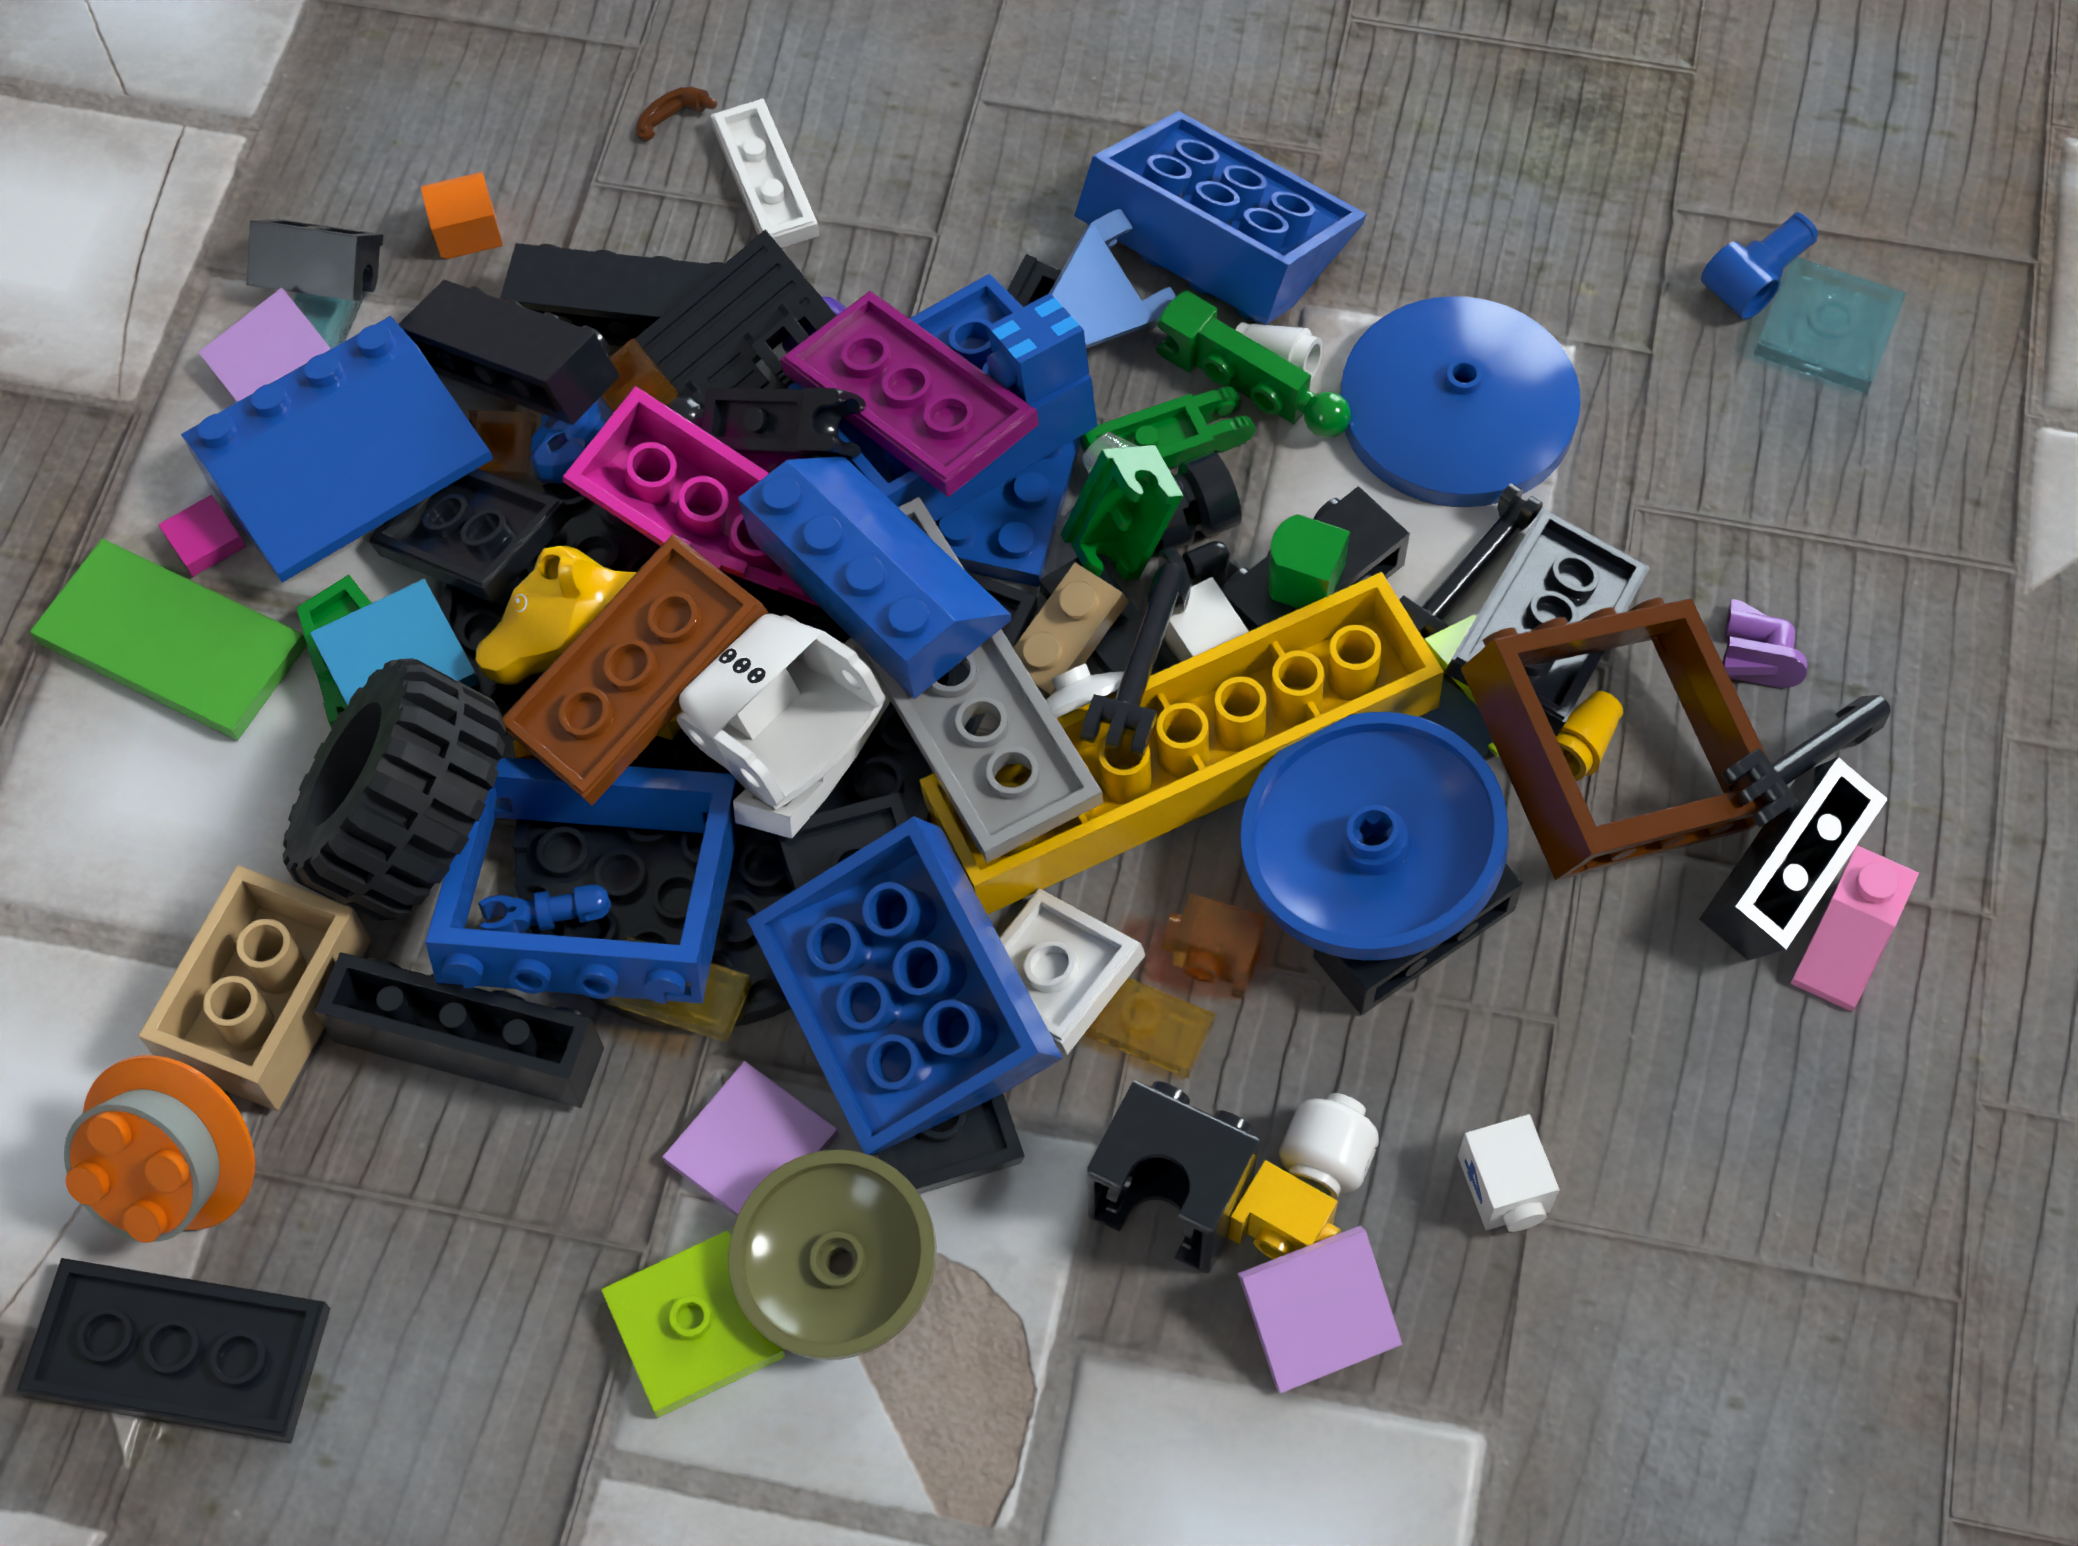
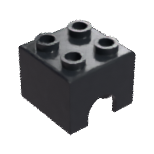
(1174, 1155)

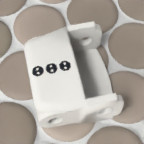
(780, 707)

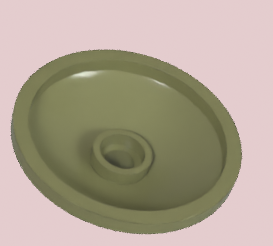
(796, 1229)

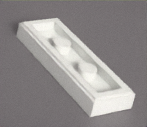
(764, 173)

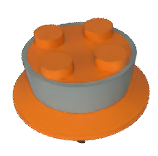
(158, 1150)

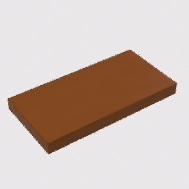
(629, 668)

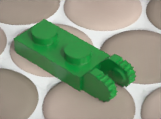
(1180, 426)

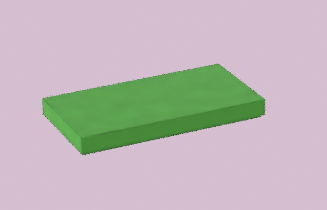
(169, 638)

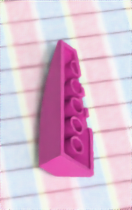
(678, 481)

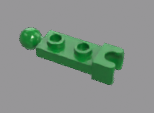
(1253, 370)

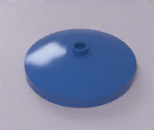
(1460, 401)
(1375, 836)

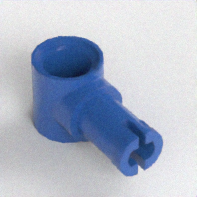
(1751, 274)

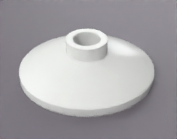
(1077, 688)

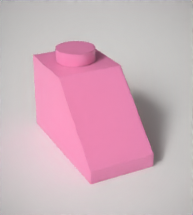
(1854, 928)

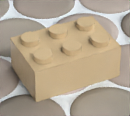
(252, 986)

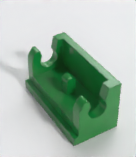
(1122, 510)

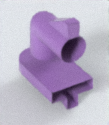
(1762, 648)

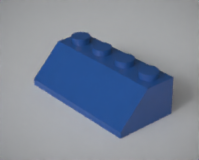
(870, 569)

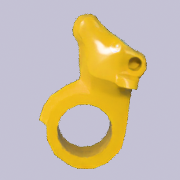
(548, 615)

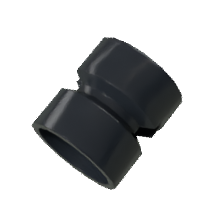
(1208, 502)

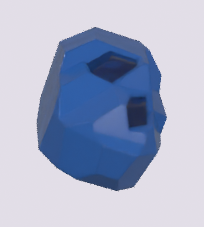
(559, 444)

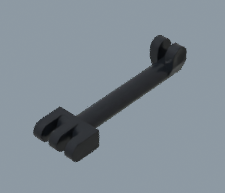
(1514, 517)
(1168, 591)
(1770, 780)

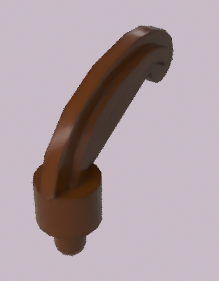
(670, 103)

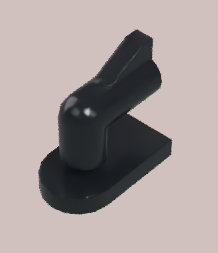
(1205, 561)

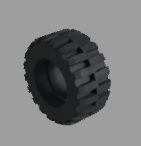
(394, 790)

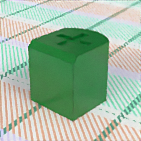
(1305, 560)

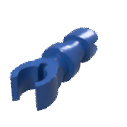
(586, 903)

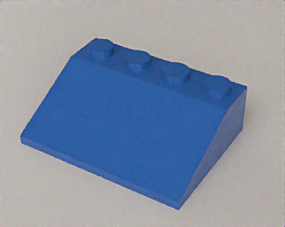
(1218, 215)
(963, 325)
(336, 448)
(903, 987)

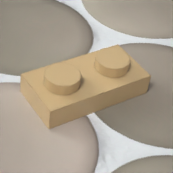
(1069, 626)

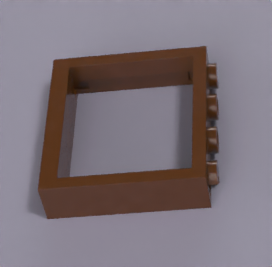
(1539, 767)

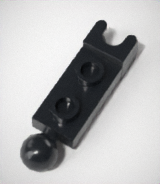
(775, 419)

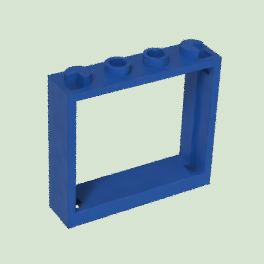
(589, 965)

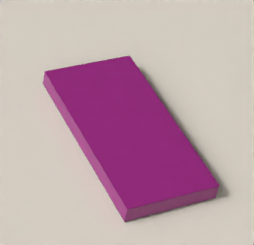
(918, 392)

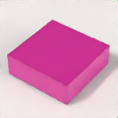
(201, 535)

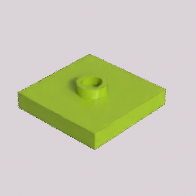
(687, 1326)

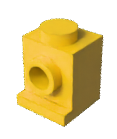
(1282, 1213)

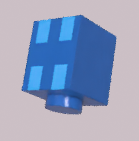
(1037, 349)

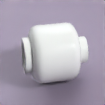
(1330, 1144)

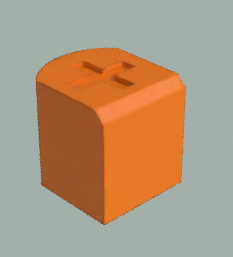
(461, 215)

